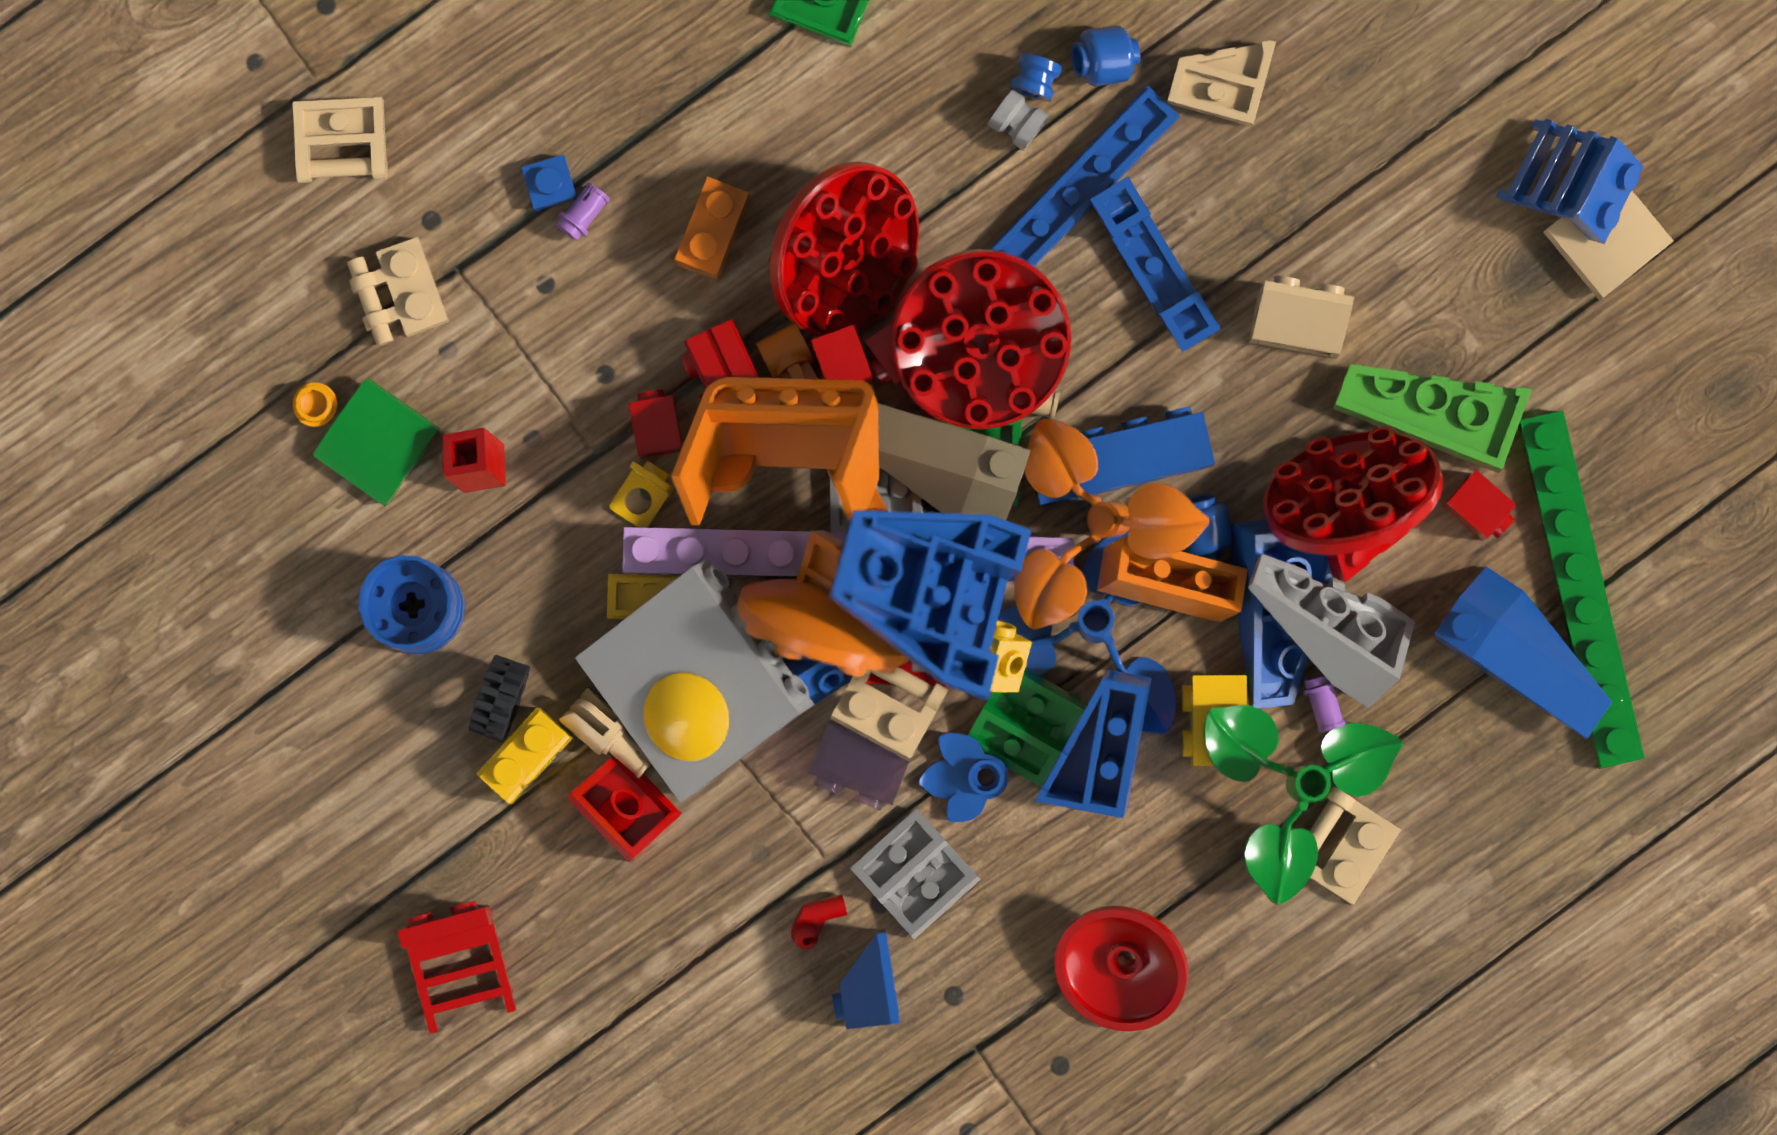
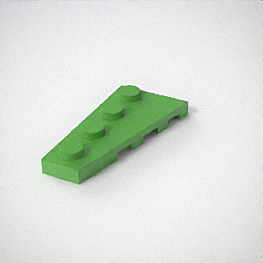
(1448, 415)

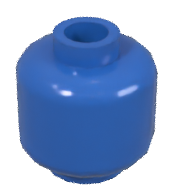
(1105, 55)
(1217, 534)

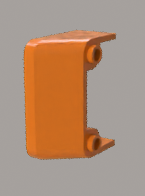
(780, 425)

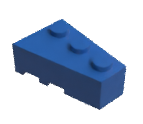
(1102, 751)

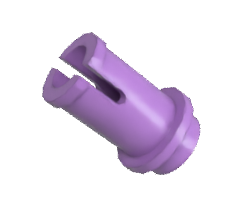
(582, 212)
(1323, 703)

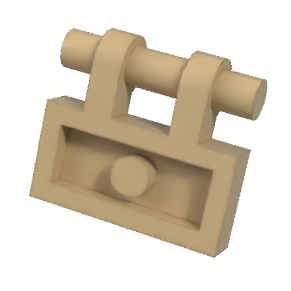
(410, 285)

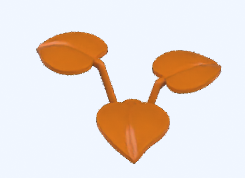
(1157, 518)

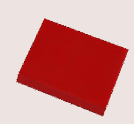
(624, 808)

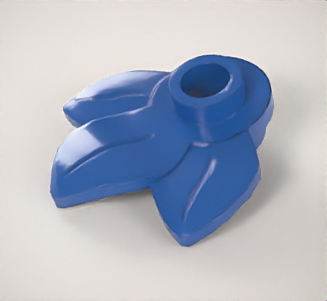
(957, 778)

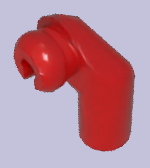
(812, 917)

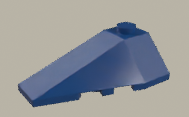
(1514, 643)

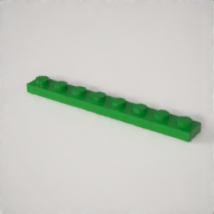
(1580, 581)

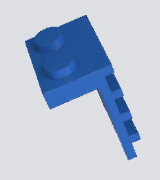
(1593, 187)

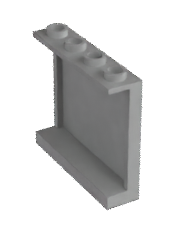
(699, 632)

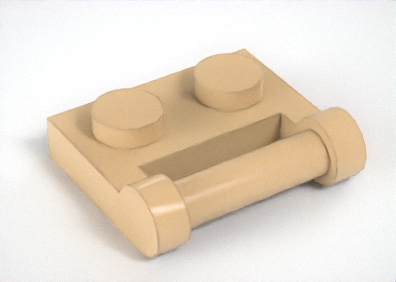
(339, 124)
(884, 718)
(1358, 849)

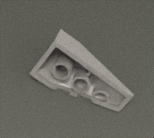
(1347, 636)

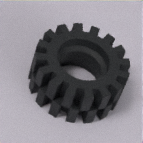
(499, 698)

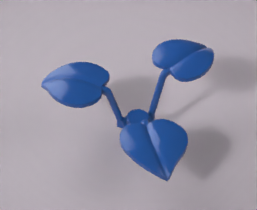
(1095, 626)

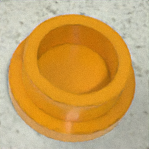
(315, 404)

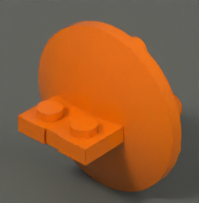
(810, 624)

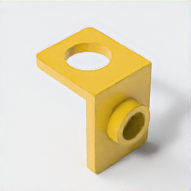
(647, 478)

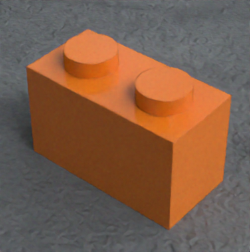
(712, 229)

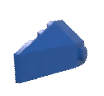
(1270, 655)

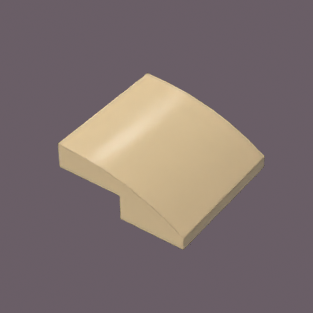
(1627, 248)

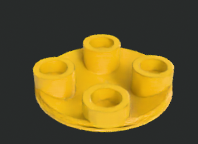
(686, 716)

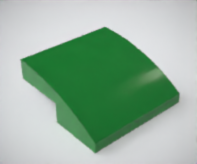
(376, 441)
(1028, 726)

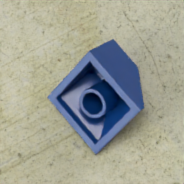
(868, 989)

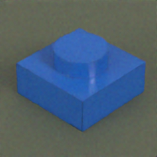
(549, 182)

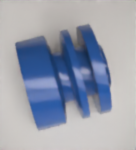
(393, 588)

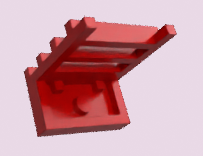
(461, 931)

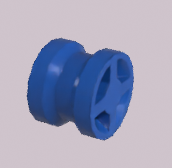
(1036, 77)

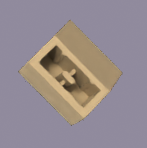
(1301, 317)

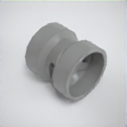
(1018, 120)

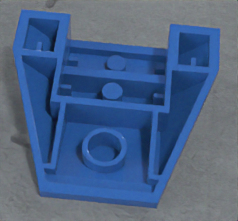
(932, 587)

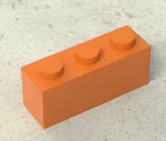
(1174, 583)

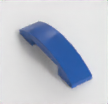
(1153, 265)

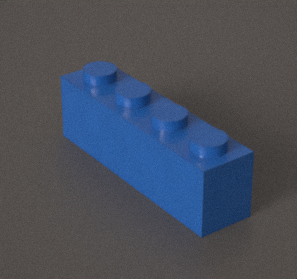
(1145, 453)

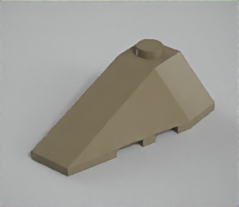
(950, 465)

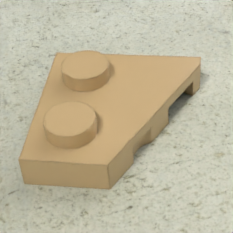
(1223, 82)

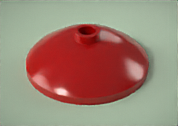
(1117, 989)

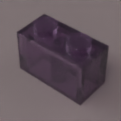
(859, 765)

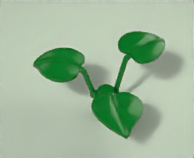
(1356, 756)

